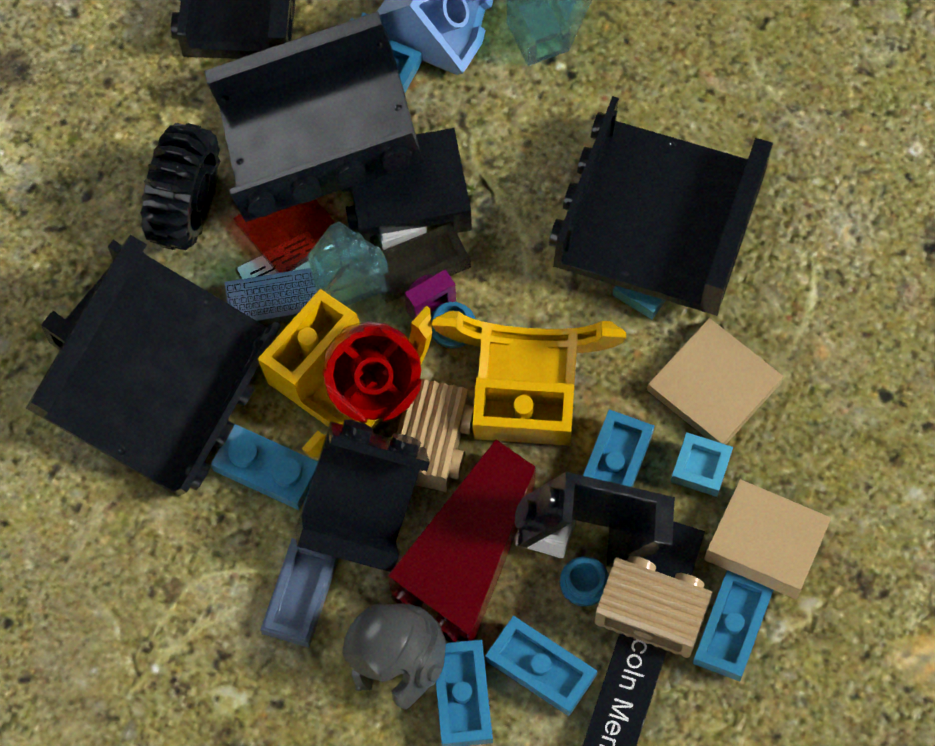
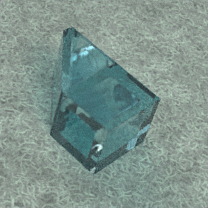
(545, 26)
(347, 265)

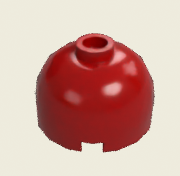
(372, 371)

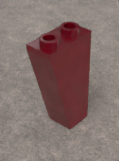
(465, 545)

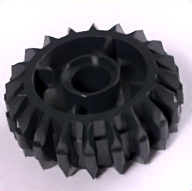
(180, 186)

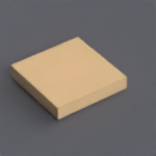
(715, 383)
(767, 539)

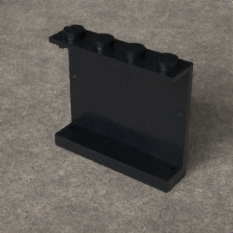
(314, 116)
(658, 213)
(153, 371)

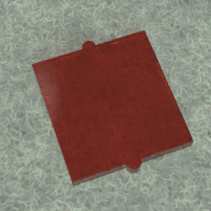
(287, 234)

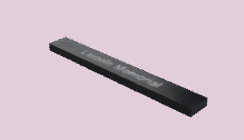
(637, 665)

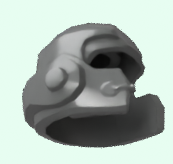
(392, 643)

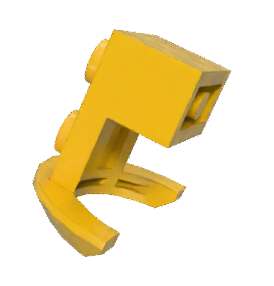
(298, 353)
(526, 375)

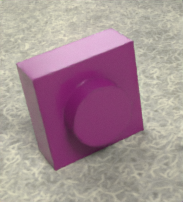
(430, 292)

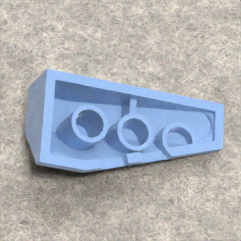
(440, 29)

